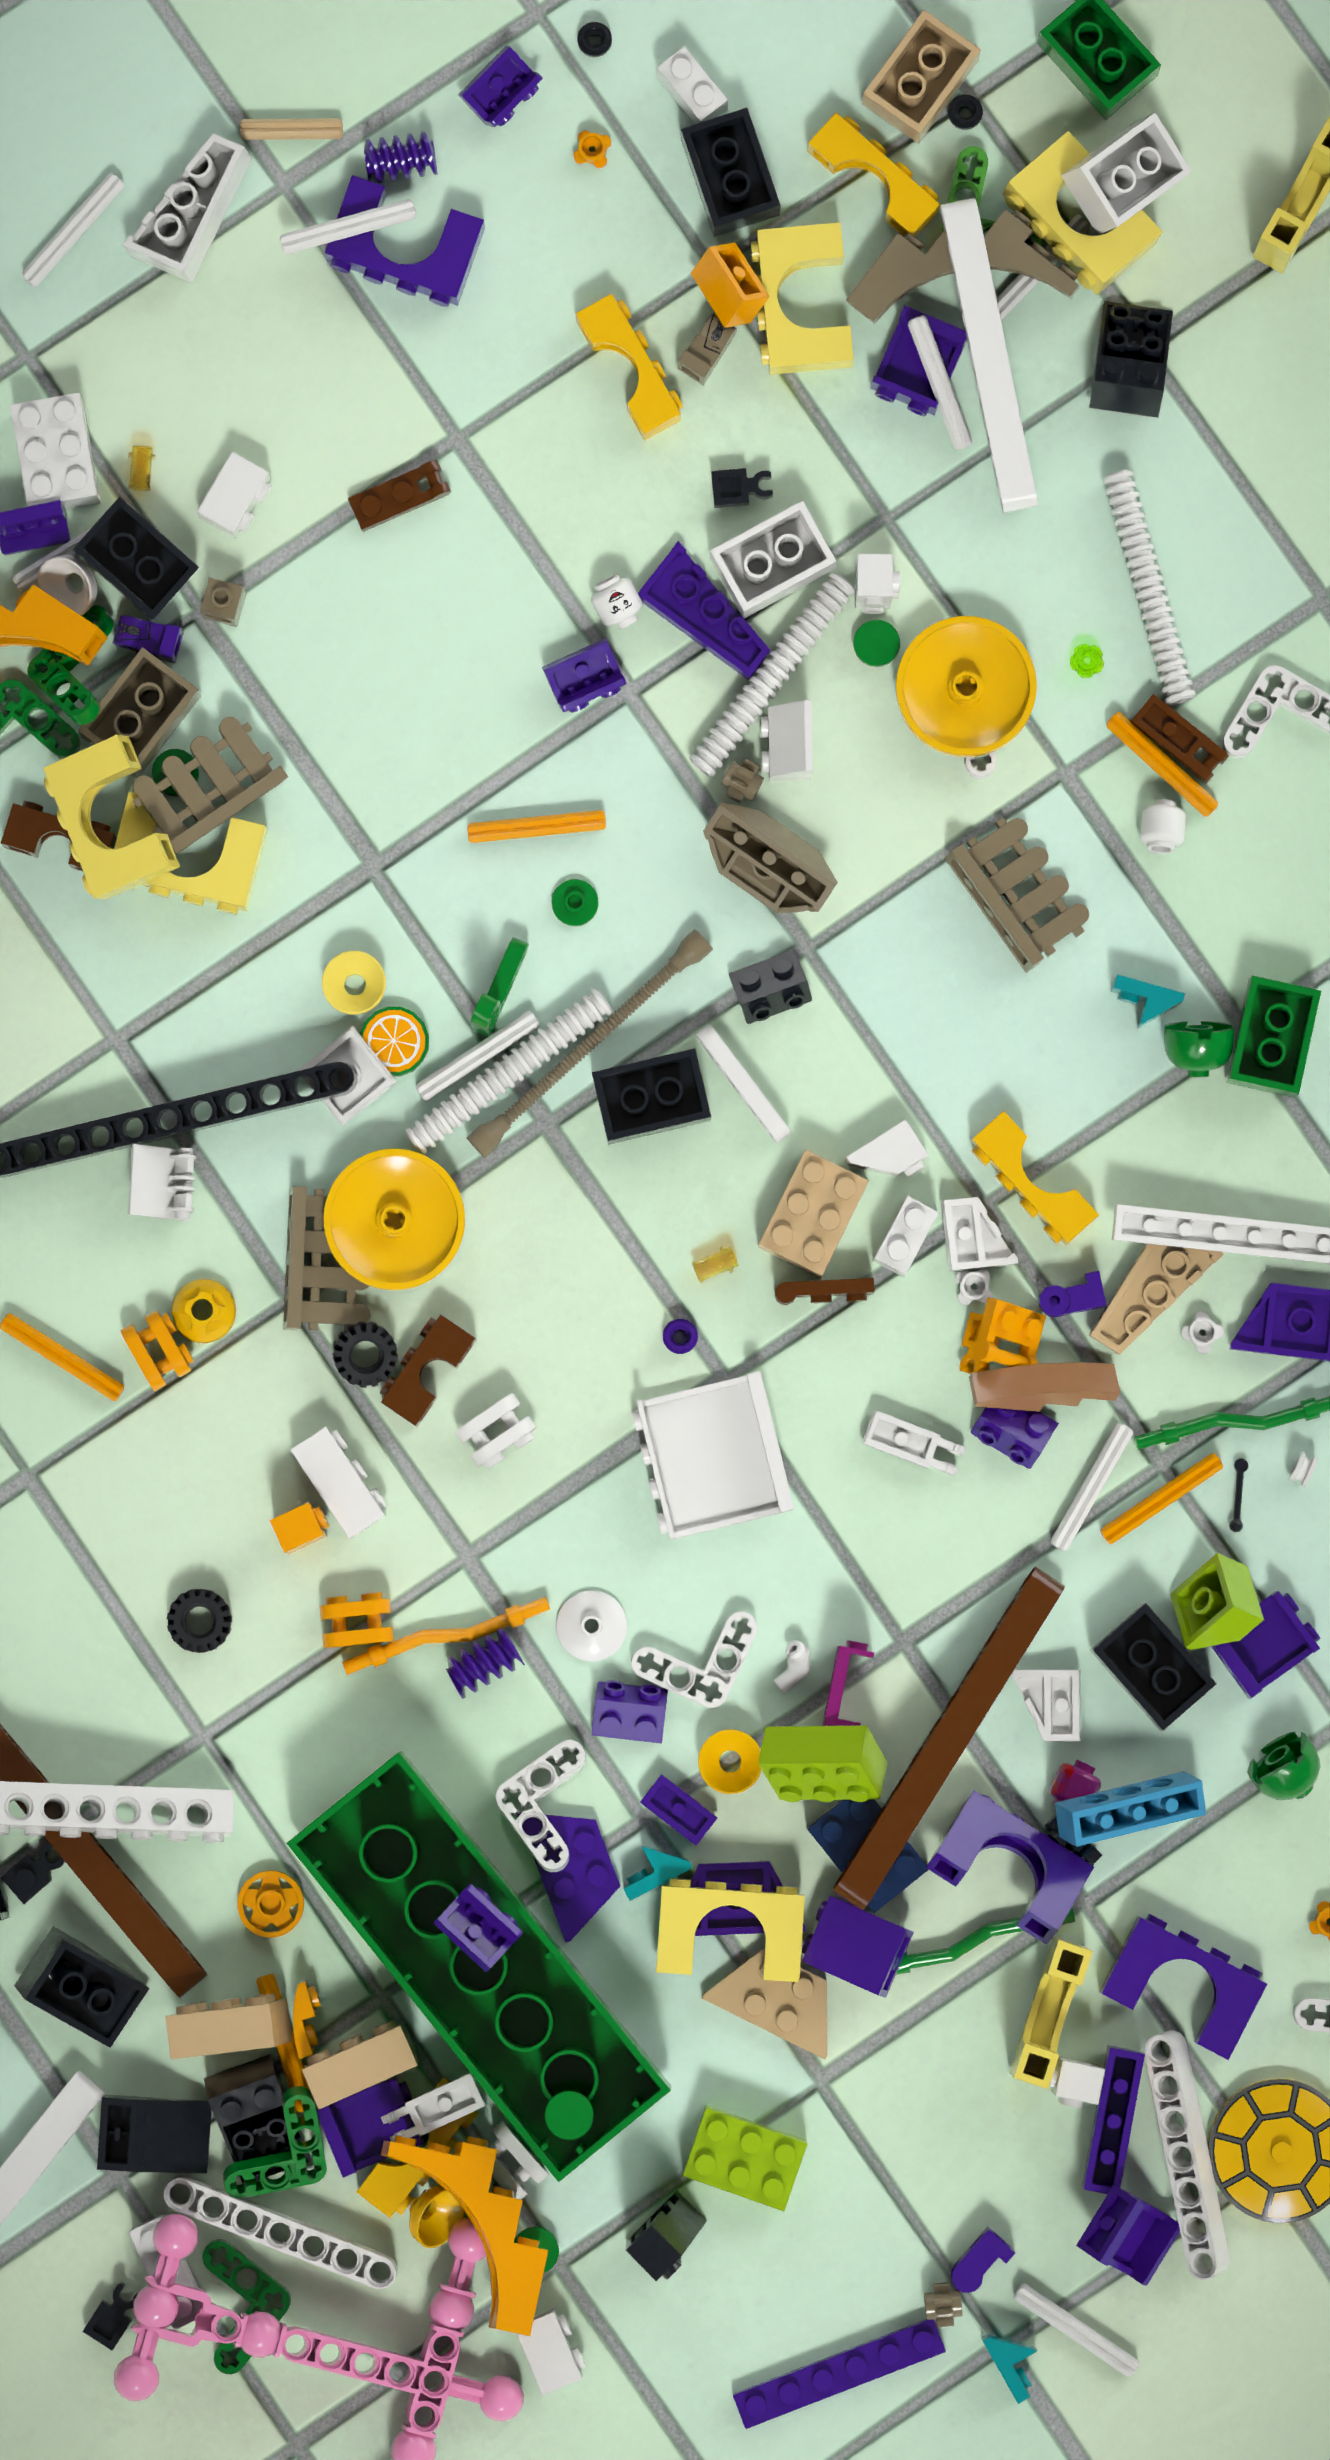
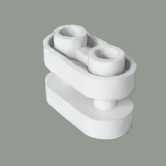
(491, 1451)
(530, 2164)

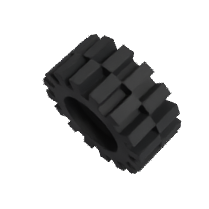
(365, 1332)
(177, 1620)

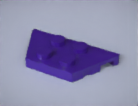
(1288, 1323)
(585, 1881)
(730, 1918)

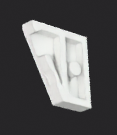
(972, 1237)
(1053, 1701)

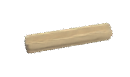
(291, 129)

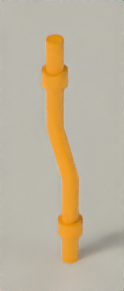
(513, 1616)

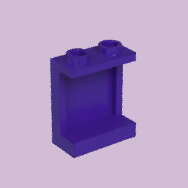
(902, 371)
(1270, 1647)
(856, 1946)
(356, 2127)
(1129, 2235)

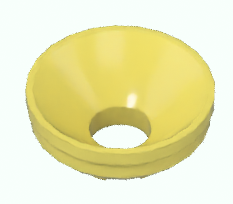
(350, 964)

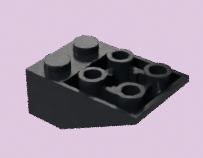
(1131, 359)
(251, 2111)
(154, 2134)

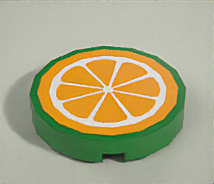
(397, 1039)

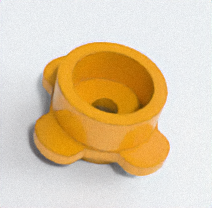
(588, 140)
(1319, 1925)

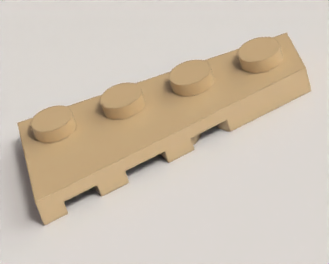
(1147, 1290)

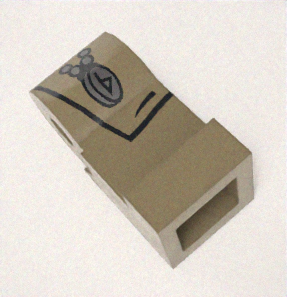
(706, 350)

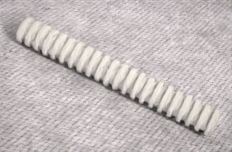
(1149, 587)
(772, 674)
(508, 1071)

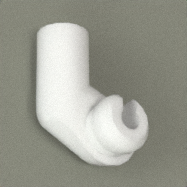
(797, 1666)

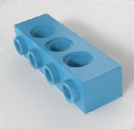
(1130, 1808)

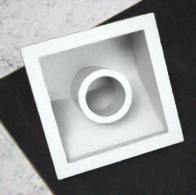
(789, 742)

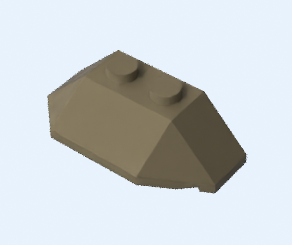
(768, 860)

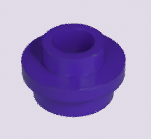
(671, 1328)

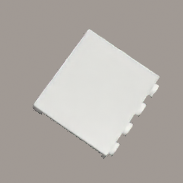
(713, 1456)

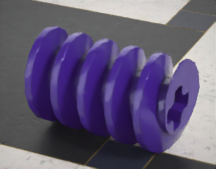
(400, 157)
(483, 1662)

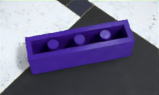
(1113, 2119)

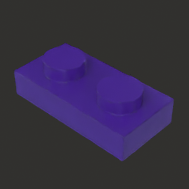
(678, 1810)

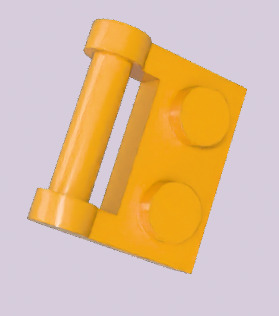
(1010, 1324)

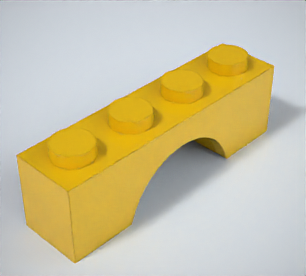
(842, 147)
(608, 328)
(1002, 1147)
(390, 2183)

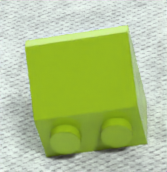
(1216, 1604)

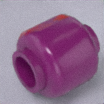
(1074, 1781)

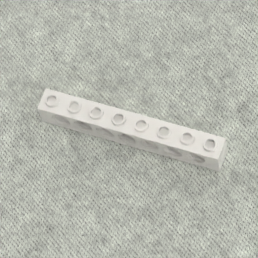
(215, 1803)

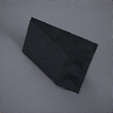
(80, 1987)

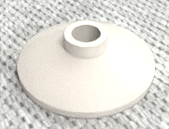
(595, 1645)

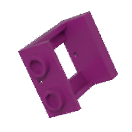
(838, 1681)

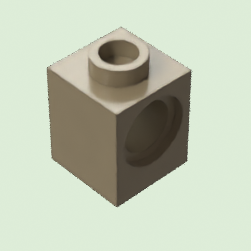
(223, 602)

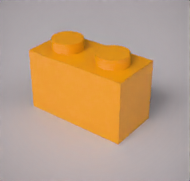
(730, 285)
(300, 1527)

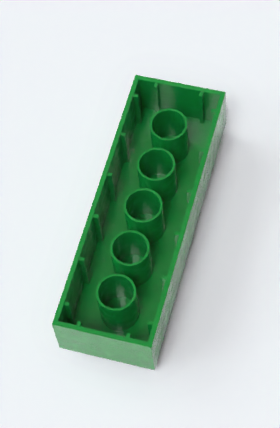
(524, 2026)

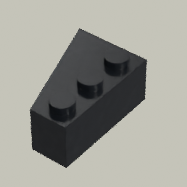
(665, 2237)

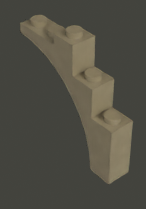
(906, 267)

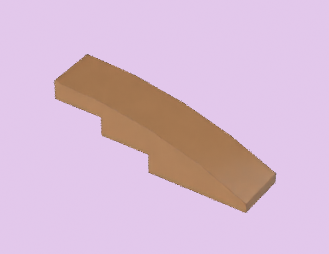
(1041, 1384)

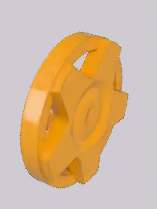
(270, 1904)

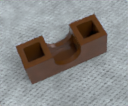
(30, 827)
(441, 1342)

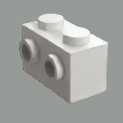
(876, 582)
(1077, 2082)

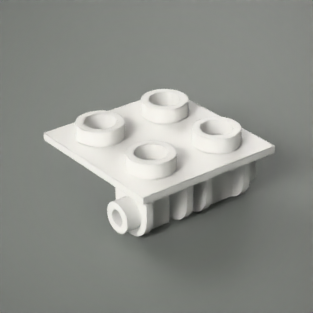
(161, 1182)

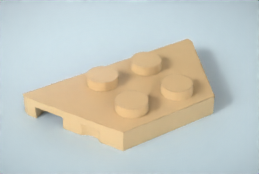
(781, 2007)

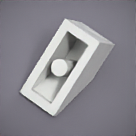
(891, 1153)

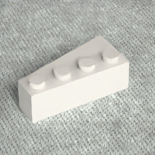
(188, 217)

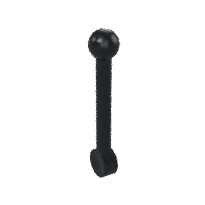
(1240, 1467)

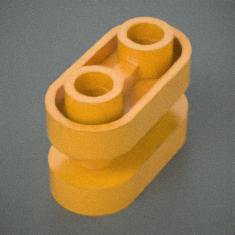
(176, 1357)
(339, 1609)

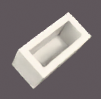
(691, 87)
(235, 496)
(905, 1236)
(550, 2353)

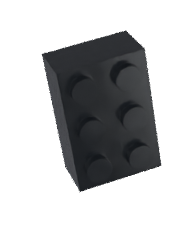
(730, 172)
(135, 558)
(651, 1096)
(1153, 1667)

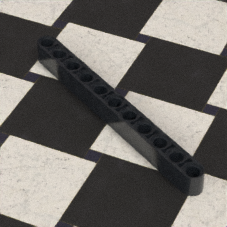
(186, 1121)

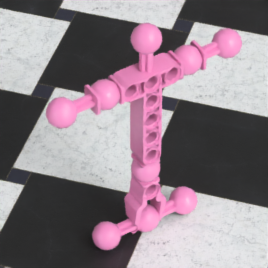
(264, 2335)

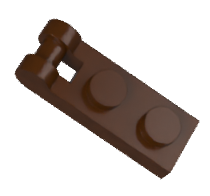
(398, 496)
(1179, 737)
(823, 1290)

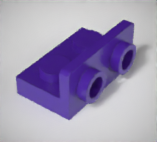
(33, 528)

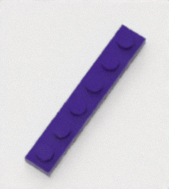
(838, 2373)

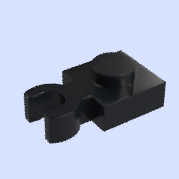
(733, 487)
(1086, 1851)
(30, 1876)
(109, 2320)

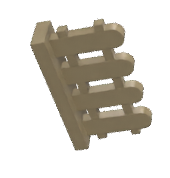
(220, 775)
(1006, 919)
(315, 1276)

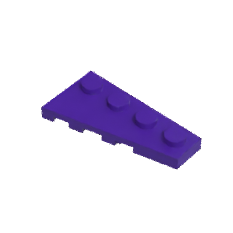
(695, 607)

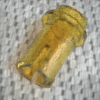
(140, 468)
(715, 1264)

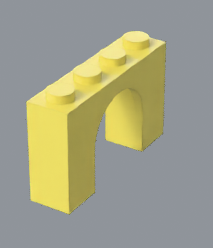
(1299, 208)
(1093, 258)
(787, 344)
(74, 786)
(225, 884)
(686, 1906)
(1040, 2037)

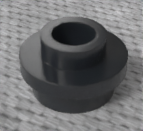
(589, 30)
(972, 104)

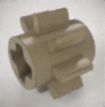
(742, 781)
(943, 2304)

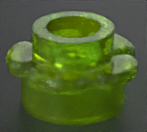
(1087, 670)

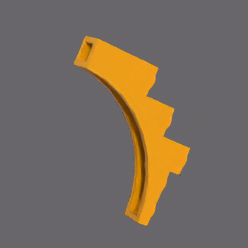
(49, 625)
(513, 2267)

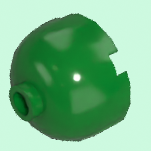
(1198, 1046)
(1287, 1767)

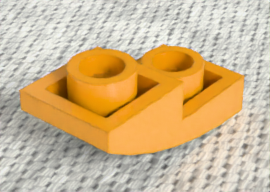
(305, 2007)

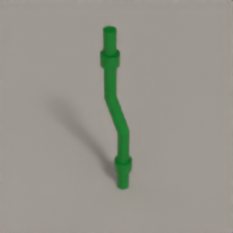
(1171, 1432)
(965, 1945)

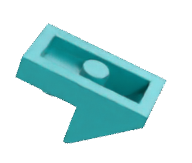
(1157, 998)
(665, 1868)
(1005, 2355)

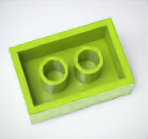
(823, 1763)
(745, 2158)

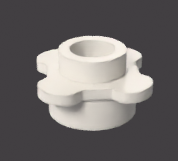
(966, 1279)
(1212, 1332)

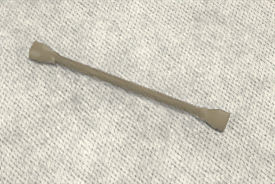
(690, 951)

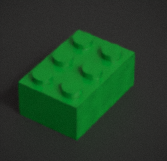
(1099, 55)
(1273, 1036)

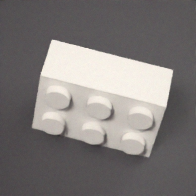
(1126, 173)
(55, 451)
(773, 559)

